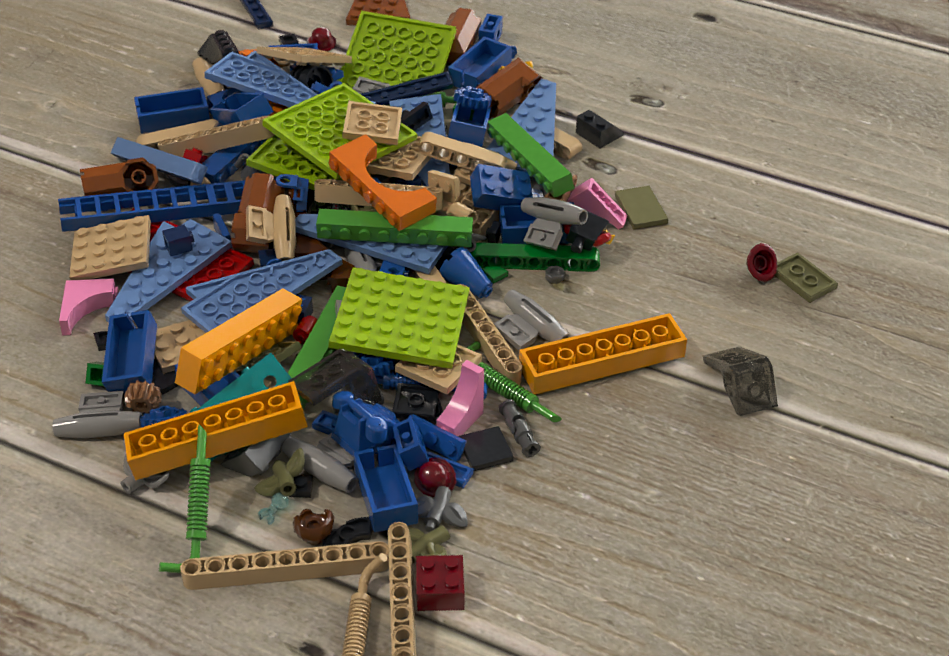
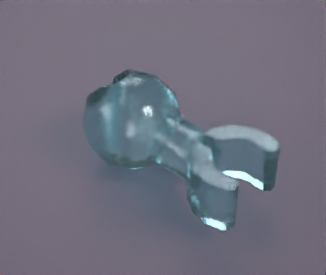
(278, 503)

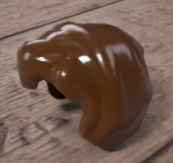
(312, 526)

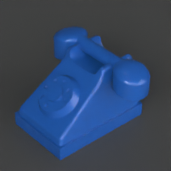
(362, 424)

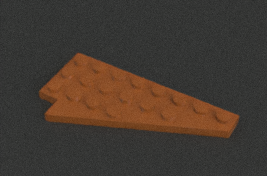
(387, 7)

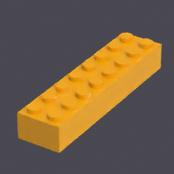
(237, 341)
(602, 353)
(227, 426)

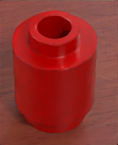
(304, 328)

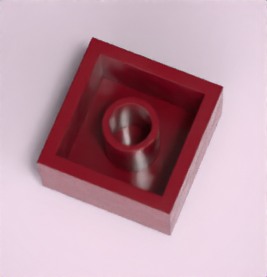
(440, 583)

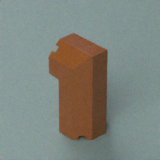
(467, 32)
(510, 86)
(120, 177)
(259, 192)

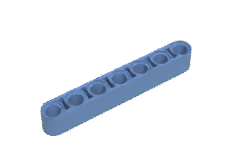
(164, 161)

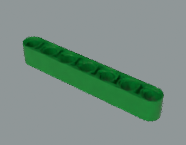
(535, 257)

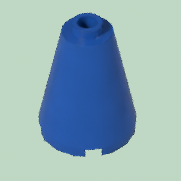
(466, 271)

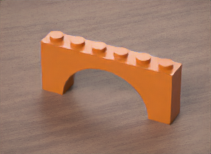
(398, 207)

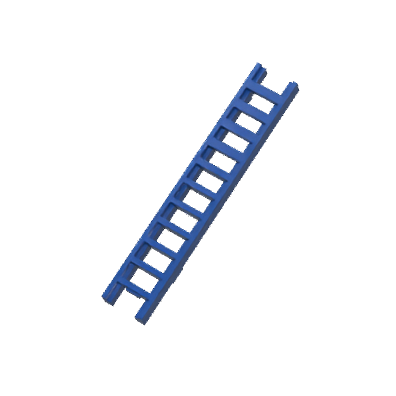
(152, 197)

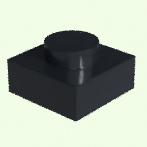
(288, 39)
(494, 232)
(303, 486)

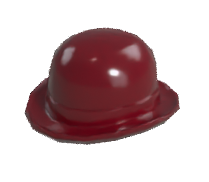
(323, 38)
(762, 262)
(433, 475)

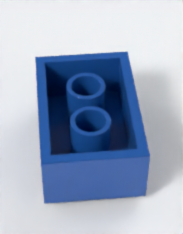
(499, 186)

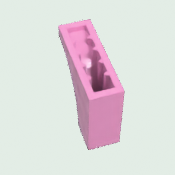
(597, 201)
(83, 298)
(466, 402)

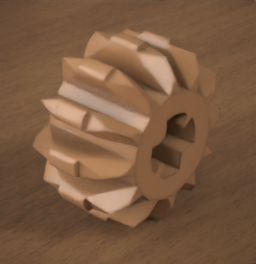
(142, 397)

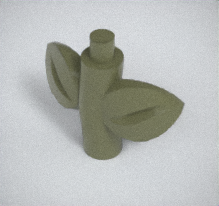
(283, 479)
(428, 543)

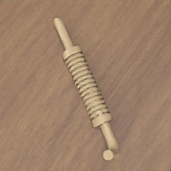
(360, 611)

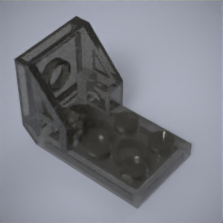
(334, 373)
(746, 378)

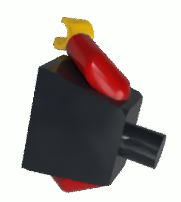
(588, 235)

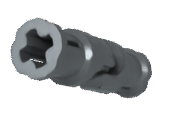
(519, 428)

